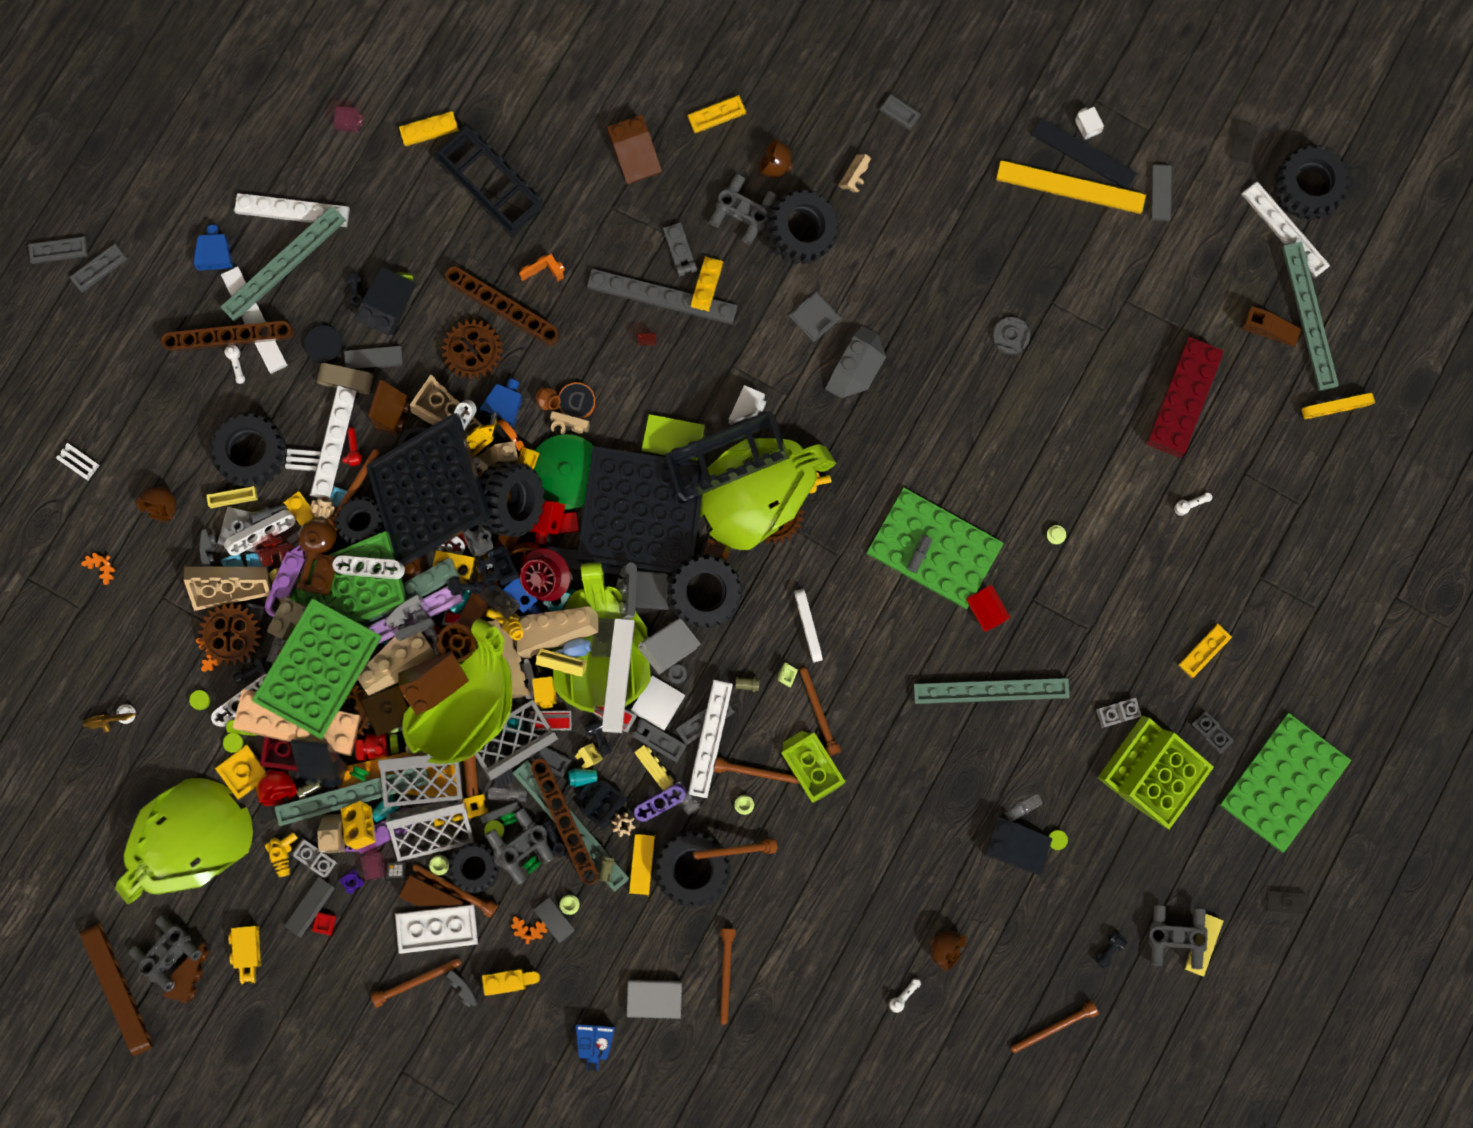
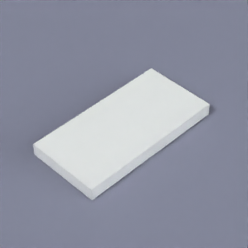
(436, 929)

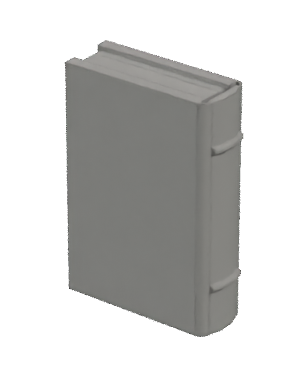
(669, 645)
(654, 999)

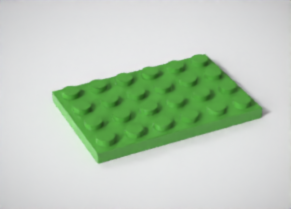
(955, 558)
(359, 596)
(316, 669)
(1285, 782)

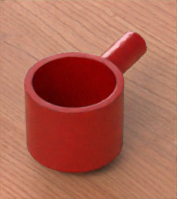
(375, 746)

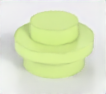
(1056, 534)
(744, 804)
(439, 865)
(569, 904)

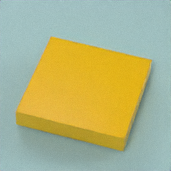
(241, 771)

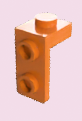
(544, 261)

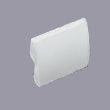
(658, 703)

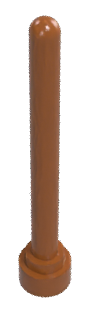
(354, 486)
(832, 747)
(721, 766)
(767, 846)
(487, 907)
(727, 936)
(380, 997)
(1088, 1010)

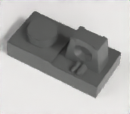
(422, 623)

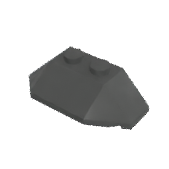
(857, 365)

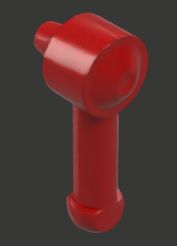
(353, 457)

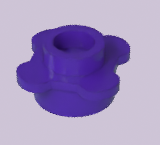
(345, 880)

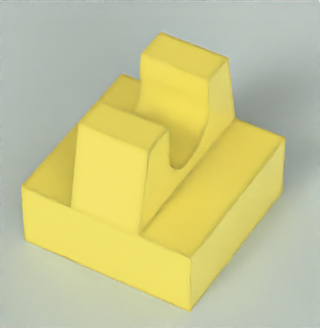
(589, 755)

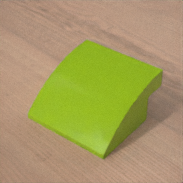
(1156, 772)

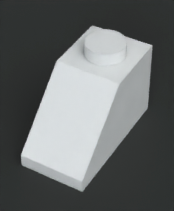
(747, 405)

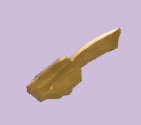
(102, 720)

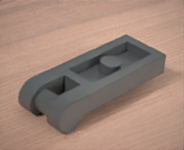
(679, 249)
(628, 591)
(659, 741)

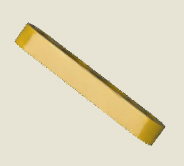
(1338, 406)

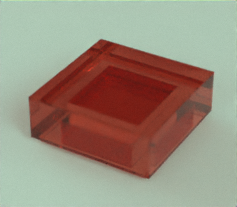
(647, 339)

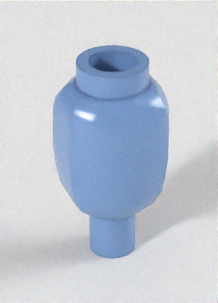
(576, 648)

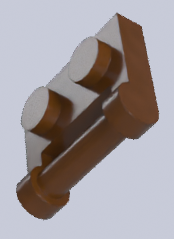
(322, 576)

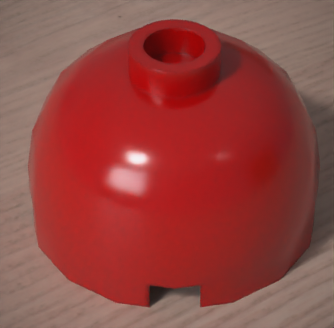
(275, 787)

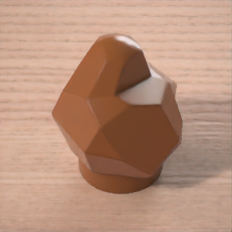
(547, 399)

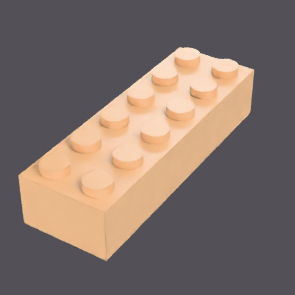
(259, 721)

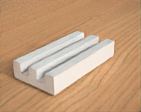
(64, 452)
(289, 458)

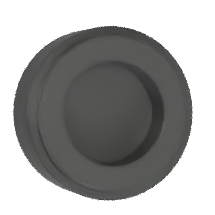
(677, 674)

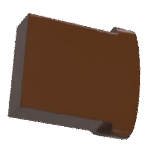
(717, 549)

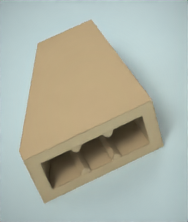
(496, 453)
(331, 834)

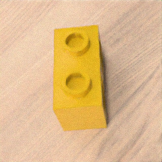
(459, 560)
(544, 692)
(358, 825)

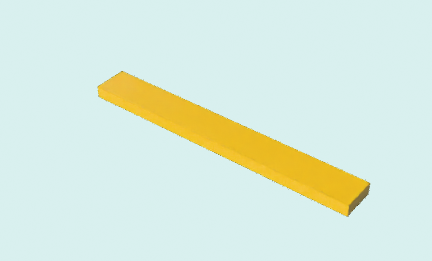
(1071, 187)

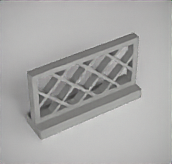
(524, 751)
(415, 762)
(422, 815)

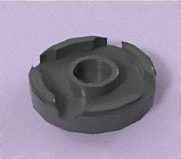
(1011, 335)

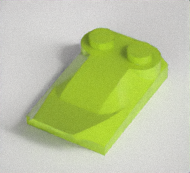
(811, 765)

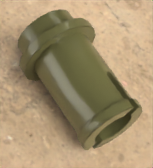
(748, 684)
(306, 790)
(606, 869)

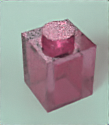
(347, 119)
(373, 865)

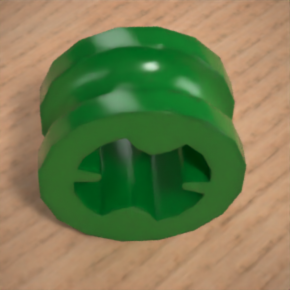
(359, 773)
(509, 819)
(532, 865)

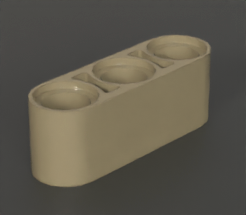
(353, 379)

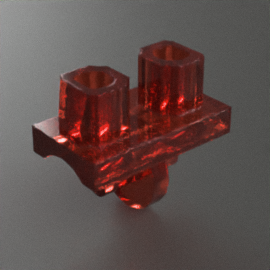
(265, 554)

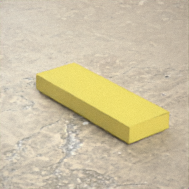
(1213, 926)

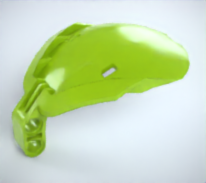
(741, 508)
(591, 688)
(474, 712)
(199, 824)

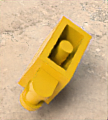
(246, 951)
(508, 981)

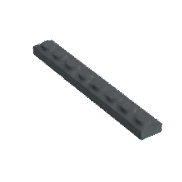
(658, 296)

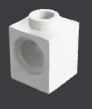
(1089, 122)

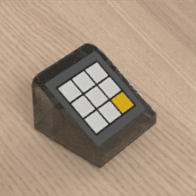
(396, 871)

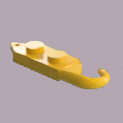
(480, 438)

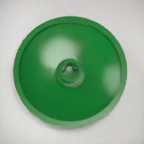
(564, 469)

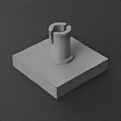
(233, 523)

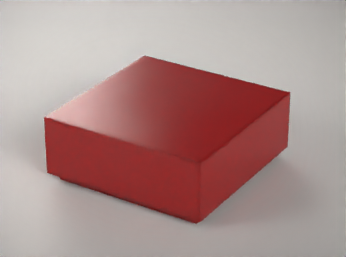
(569, 523)
(359, 751)
(324, 923)

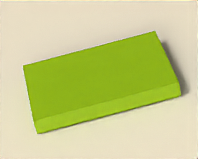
(665, 434)

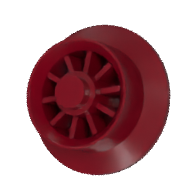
(545, 574)

